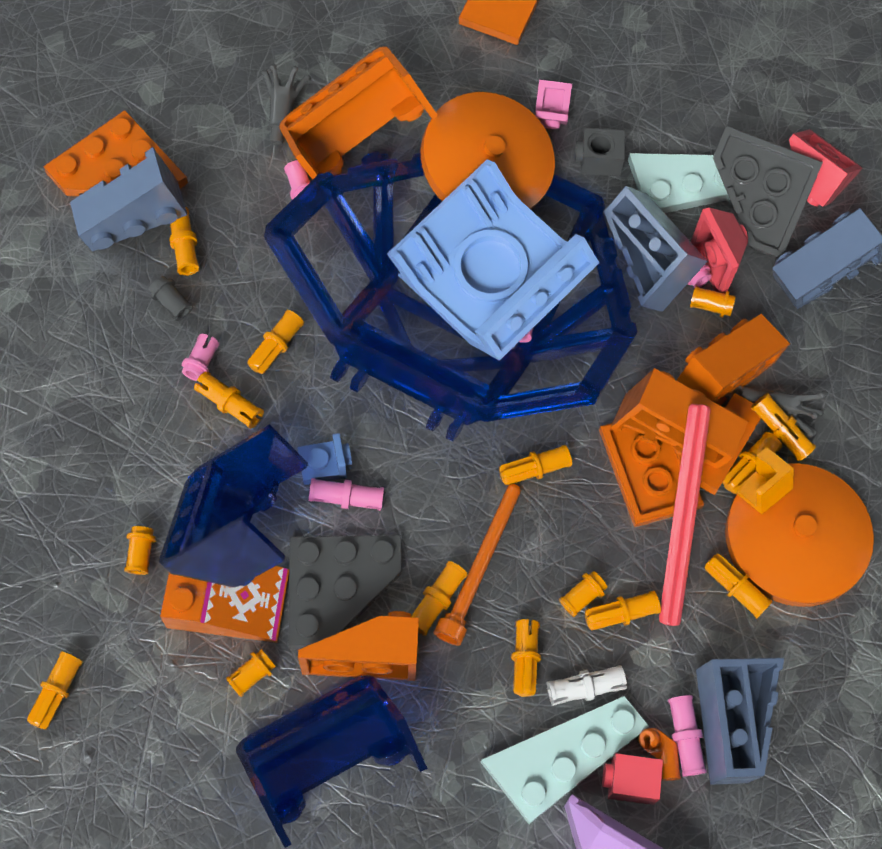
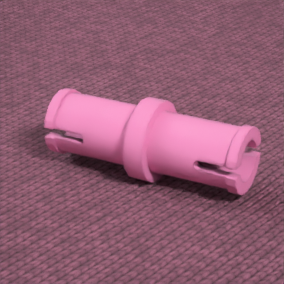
(346, 494)
(687, 735)

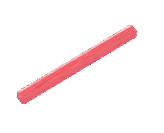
(684, 514)

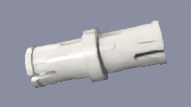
(586, 685)

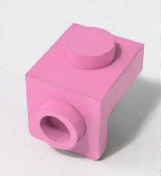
(553, 103)

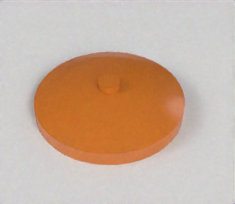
(490, 128)
(807, 543)

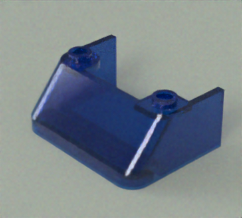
(212, 523)
(322, 743)

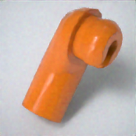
(662, 748)

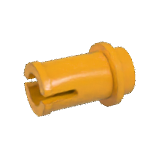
(712, 301)
(139, 550)
(583, 593)
(251, 672)

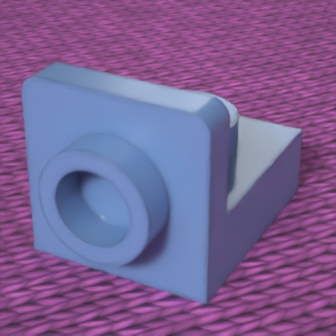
(326, 460)

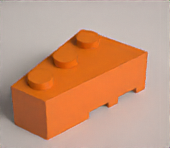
(733, 358)
(660, 411)

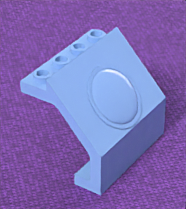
(490, 262)

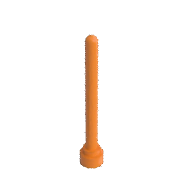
(452, 626)

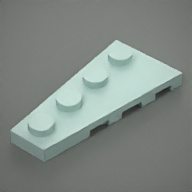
(678, 180)
(557, 760)

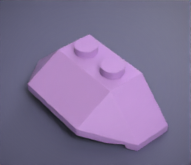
(599, 831)

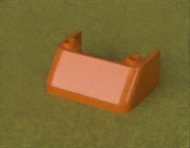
(351, 111)

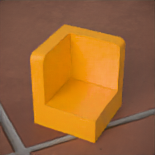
(769, 482)

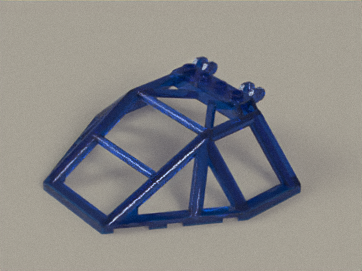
(416, 373)

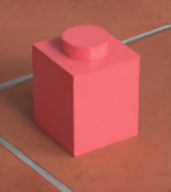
(633, 779)

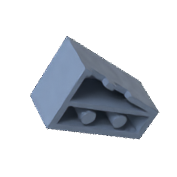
(129, 204)
(654, 248)
(828, 258)
(737, 716)

